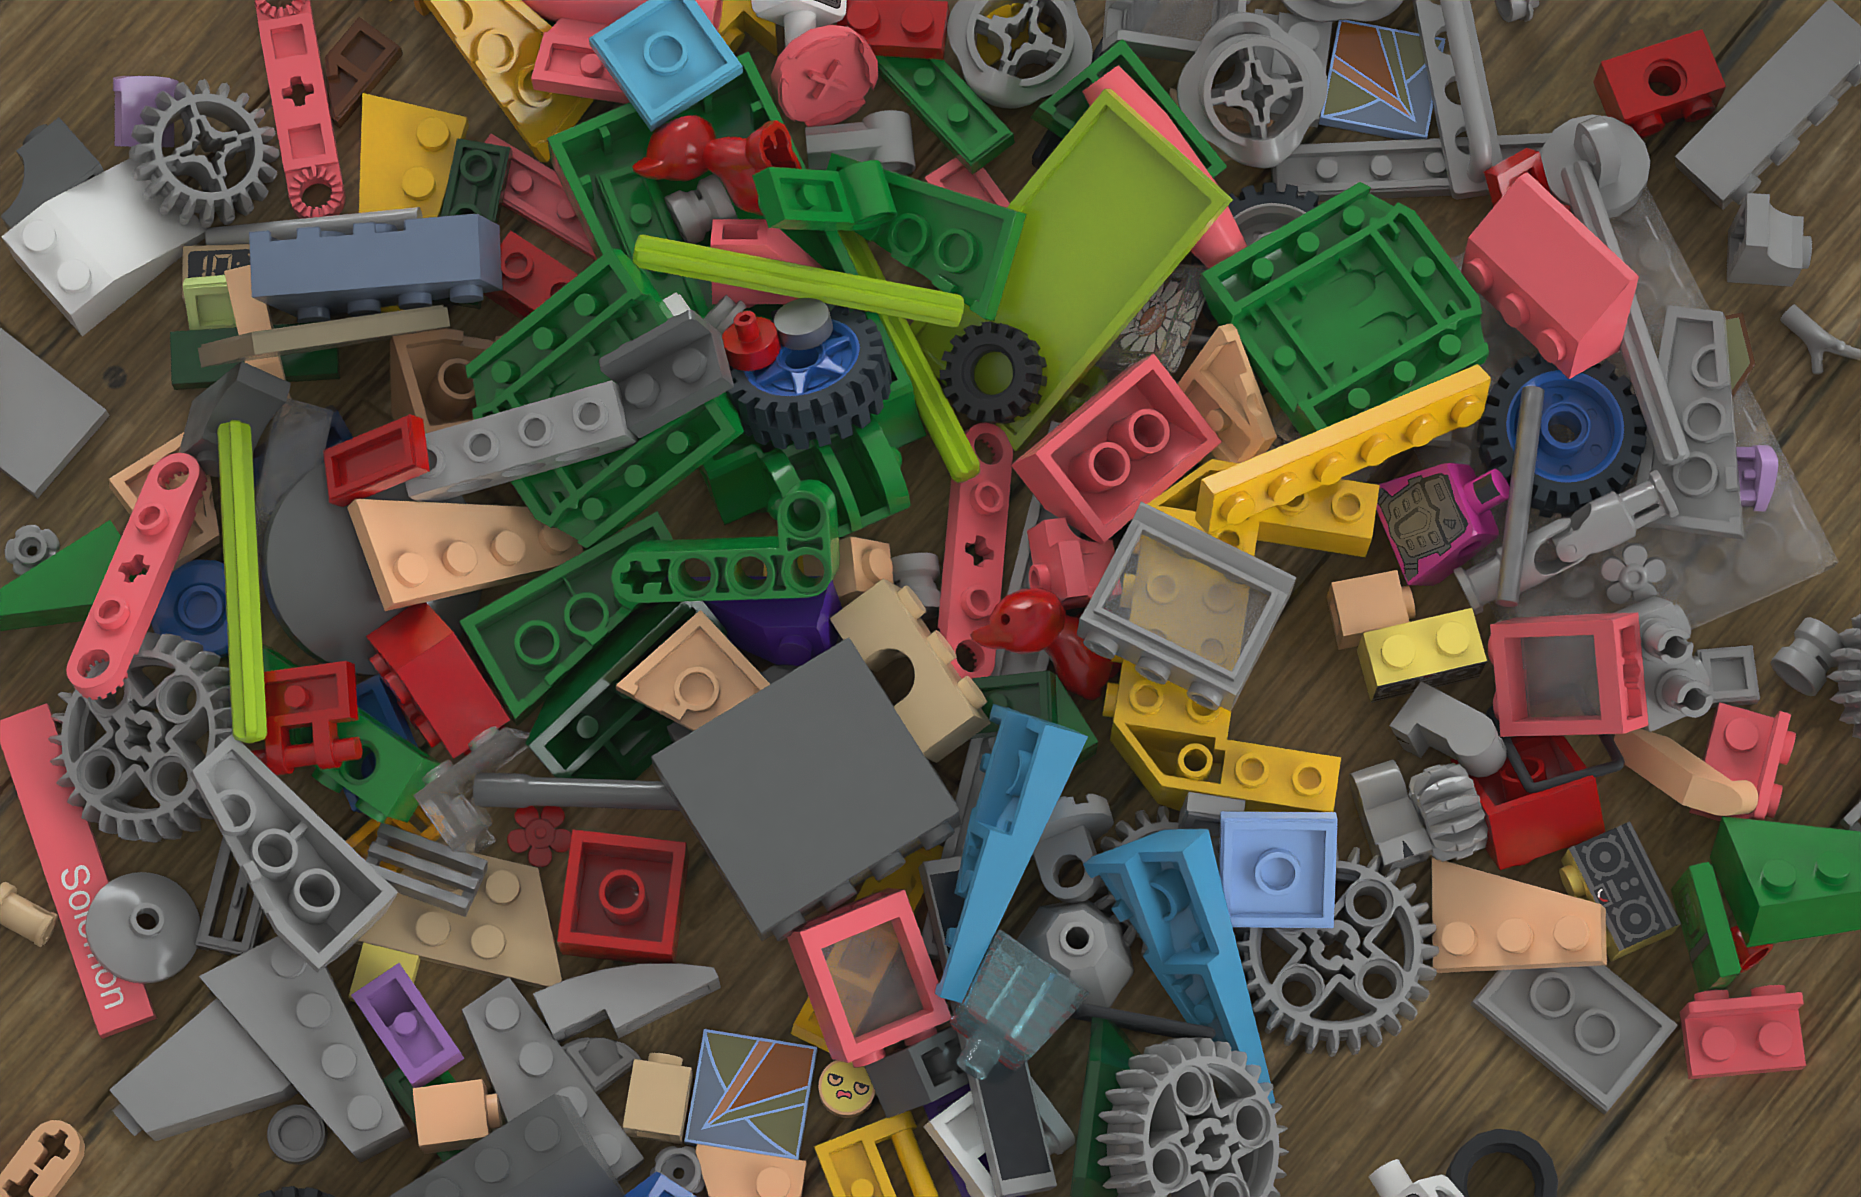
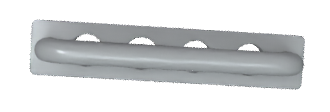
(1475, 112)

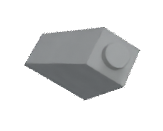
(199, 1079)

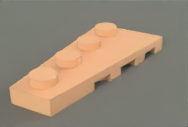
(452, 548)

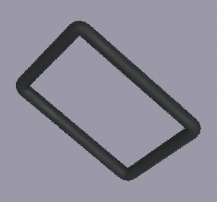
(1599, 770)
(1143, 1022)

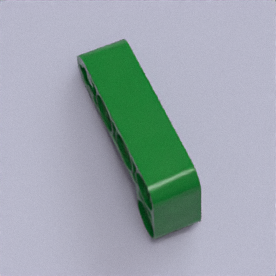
(725, 555)

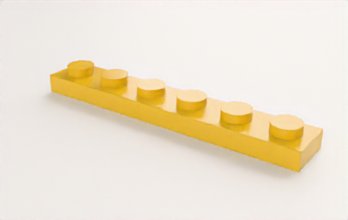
(1341, 449)

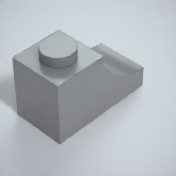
(1766, 244)

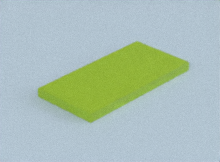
(1096, 243)

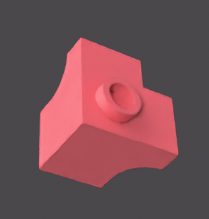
(1066, 562)

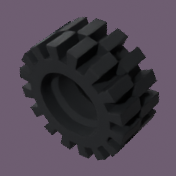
(961, 366)

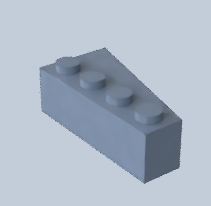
(376, 266)

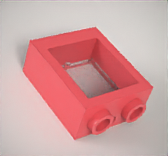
(1568, 675)
(869, 977)

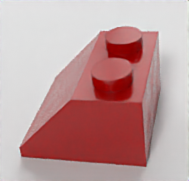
(1541, 822)

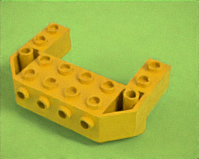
(1185, 746)

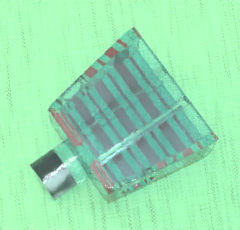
(1011, 1007)

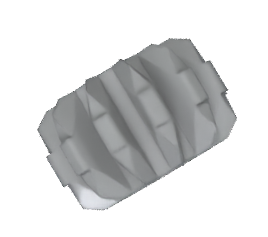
(1449, 811)

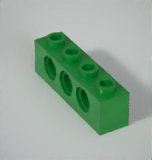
(397, 768)

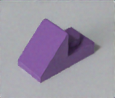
(407, 1026)

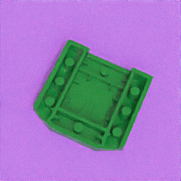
(1347, 309)
(560, 353)

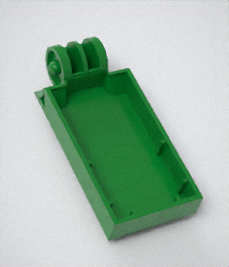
(746, 474)

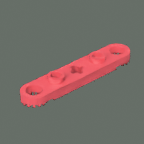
(305, 130)
(979, 518)
(126, 608)

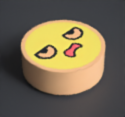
(845, 1089)

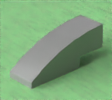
(624, 995)

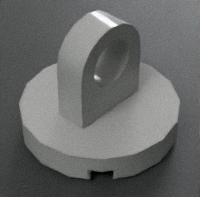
(1612, 151)
(1071, 837)

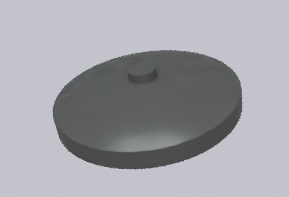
(322, 579)

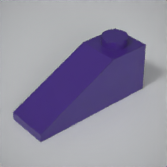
(782, 628)

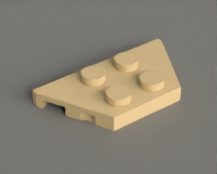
(500, 936)

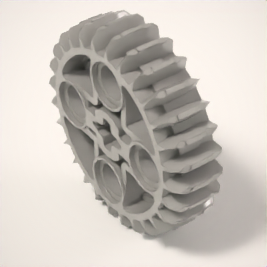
(142, 735)
(1347, 971)
(1194, 1139)

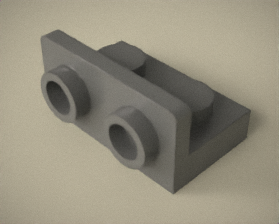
(668, 371)

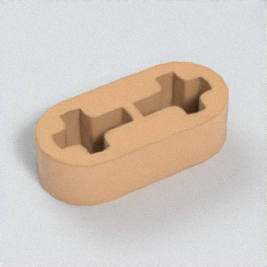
(32, 1155)

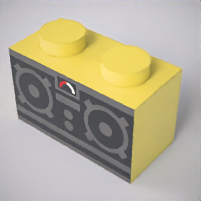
(1426, 650)
(1621, 878)

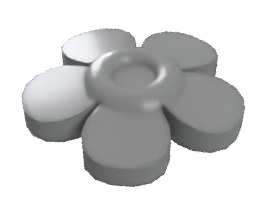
(1633, 575)

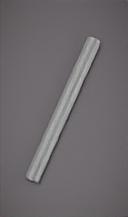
(1636, 342)

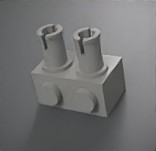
(1672, 676)

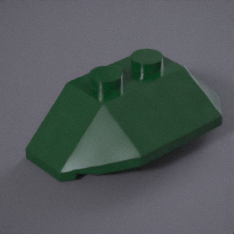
(591, 726)
(1107, 1055)

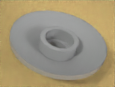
(127, 948)

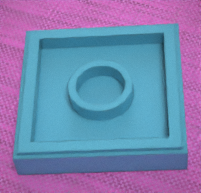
(665, 58)

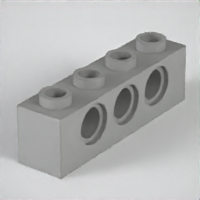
(523, 442)

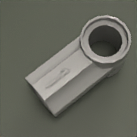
(878, 137)

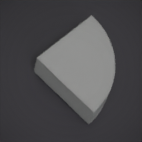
(600, 1060)

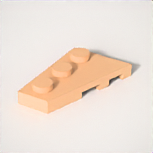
(693, 675)
(1509, 924)

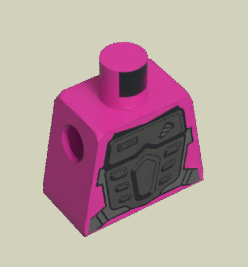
(1440, 518)

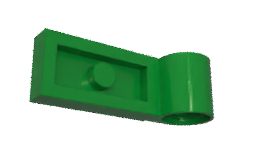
(824, 199)

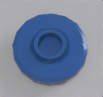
(195, 606)

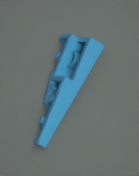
(1012, 809)
(1179, 909)

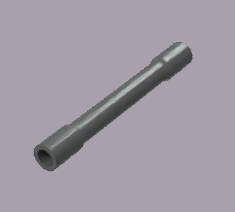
(523, 791)

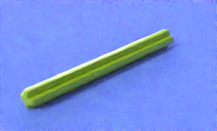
(798, 280)
(928, 394)
(242, 582)

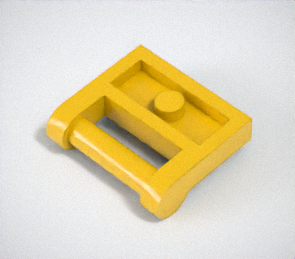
(855, 1166)

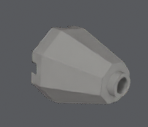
(1101, 962)

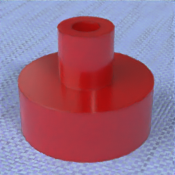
(751, 342)

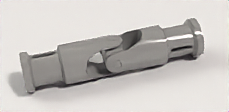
(1589, 530)

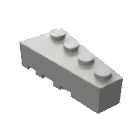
(312, 1041)

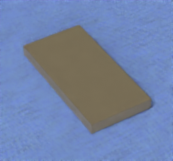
(322, 335)

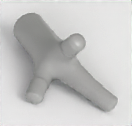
(1816, 338)

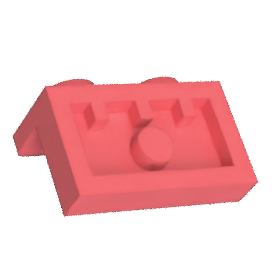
(1749, 749)
(1742, 1033)

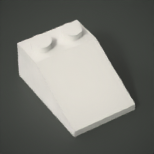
(99, 244)

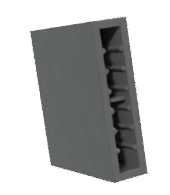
(806, 791)

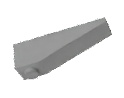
(299, 868)

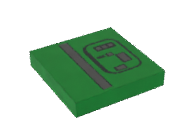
(1705, 928)

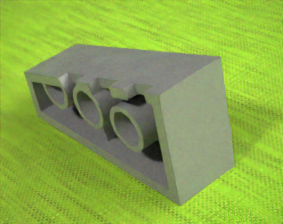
(1775, 107)

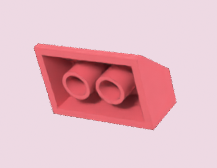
(1550, 278)
(1117, 451)

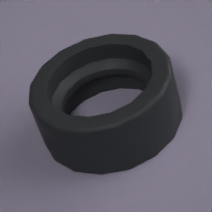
(1505, 1142)

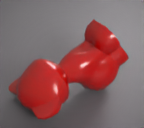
(690, 147)
(1037, 621)

